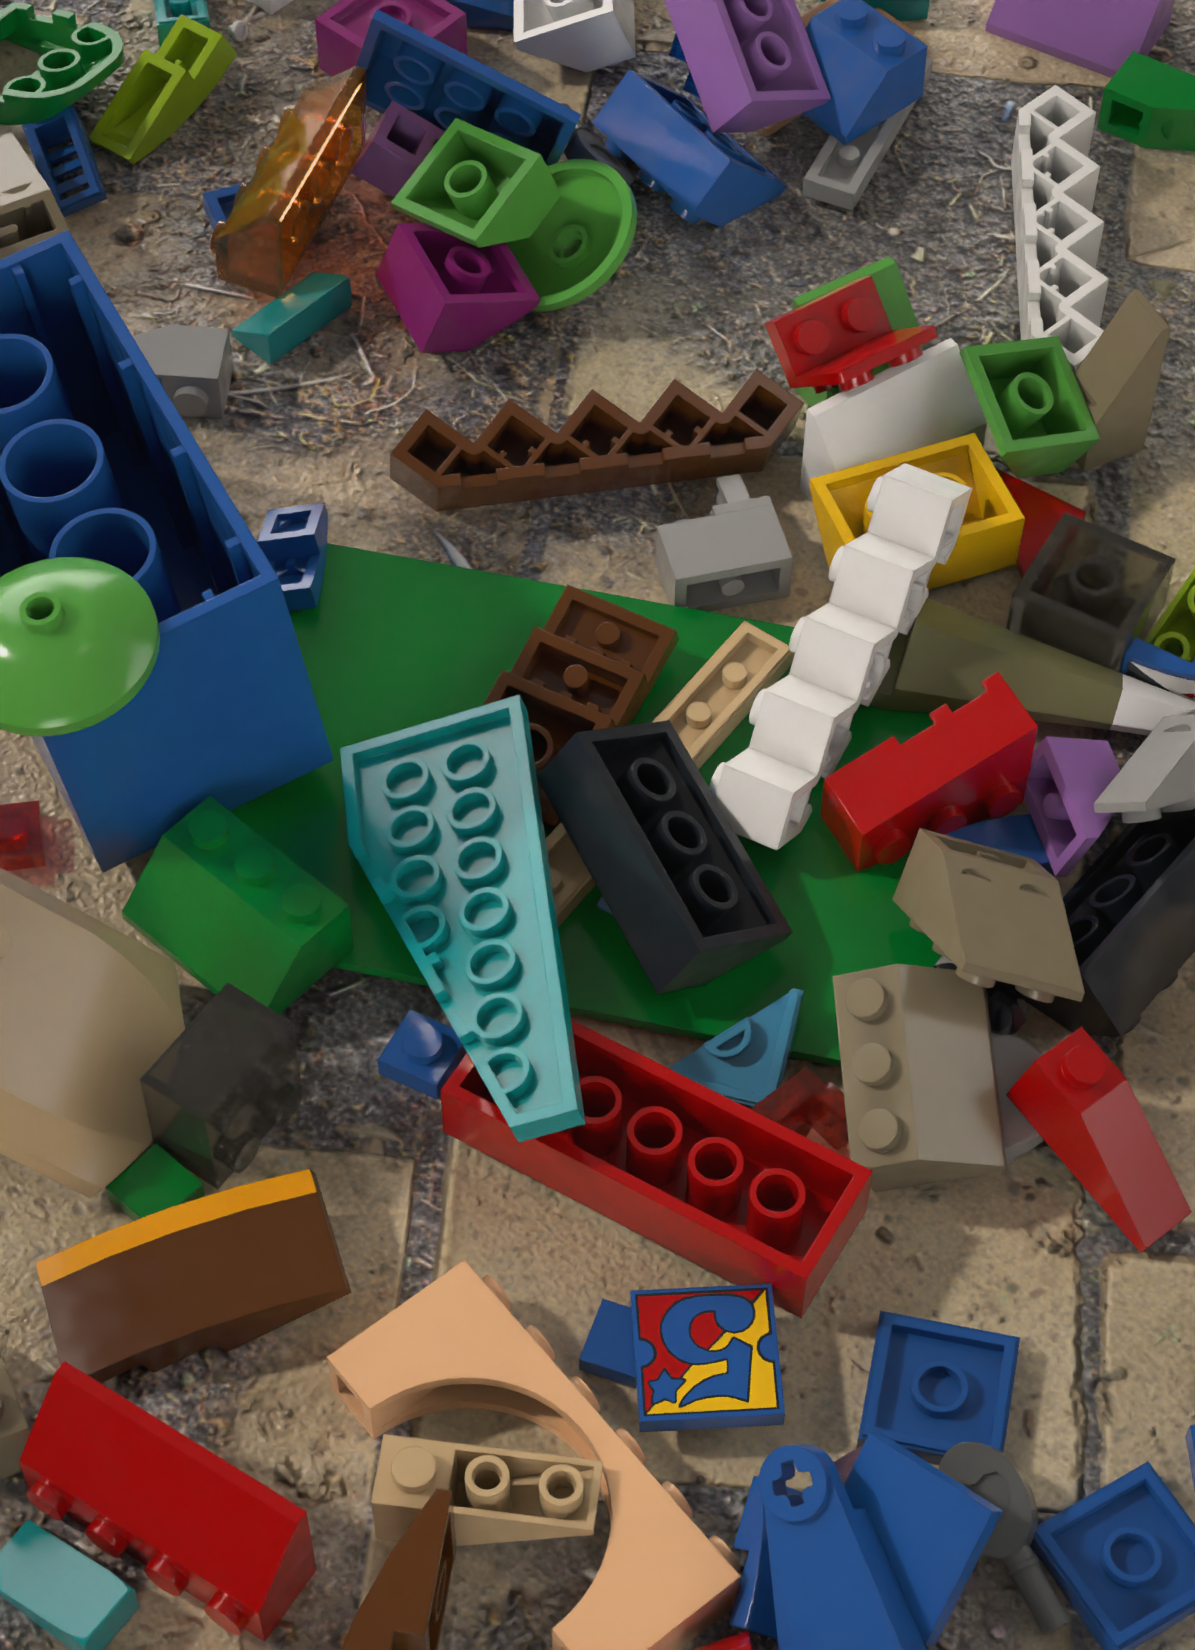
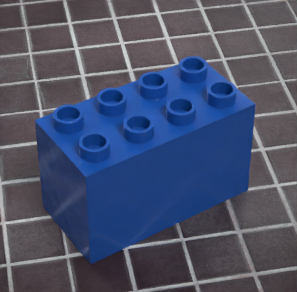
(114, 476)

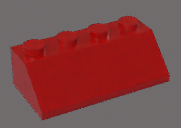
(167, 1504)

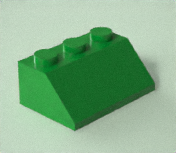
(238, 909)

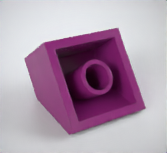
(451, 289)

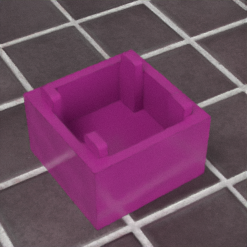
(345, 26)

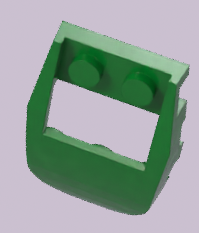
(70, 64)

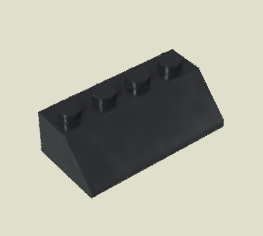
(662, 853)
(1130, 925)

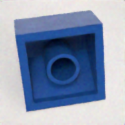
(867, 68)

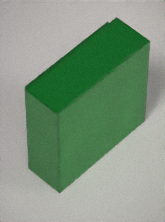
(153, 1185)

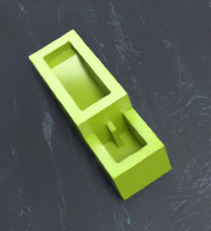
(163, 90)

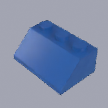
(681, 155)

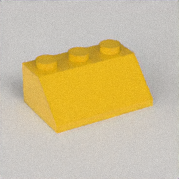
(990, 526)

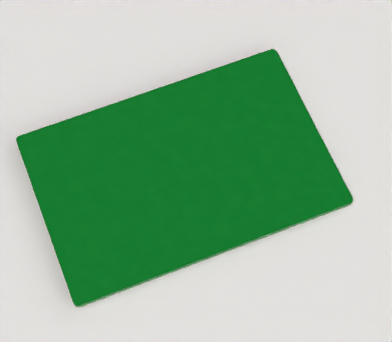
(428, 640)

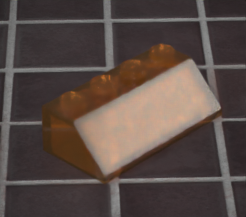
(293, 185)

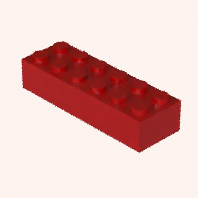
(682, 1169)

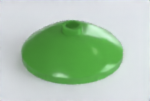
(580, 236)
(83, 656)

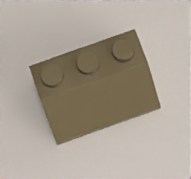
(918, 1075)

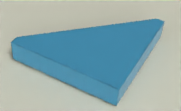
(748, 1057)

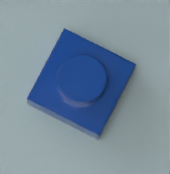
(422, 1054)

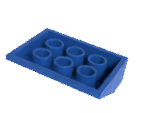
(449, 85)

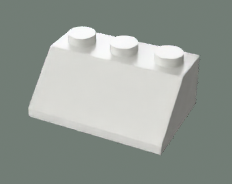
(576, 31)
(893, 414)

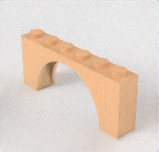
(467, 1351)

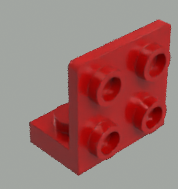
(842, 339)

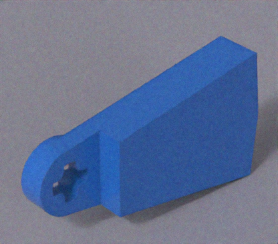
(828, 1563)

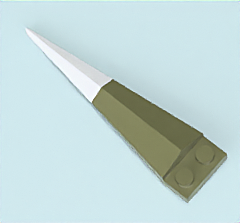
(953, 652)

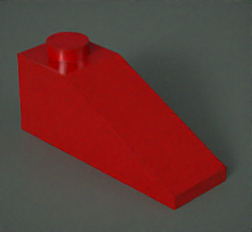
(1102, 1136)

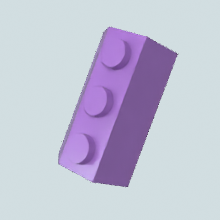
(1083, 31)
(748, 61)

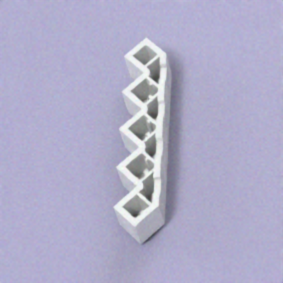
(1055, 224)
(840, 655)

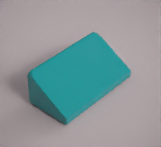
(295, 315)

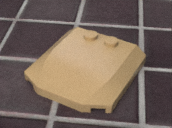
(76, 1035)

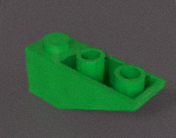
(1150, 105)

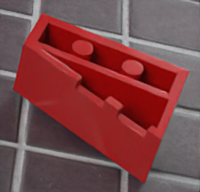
(939, 780)

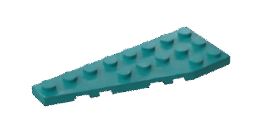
(462, 866)

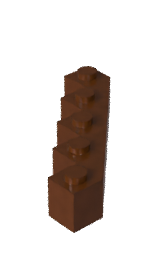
(595, 447)

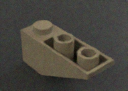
(1122, 379)

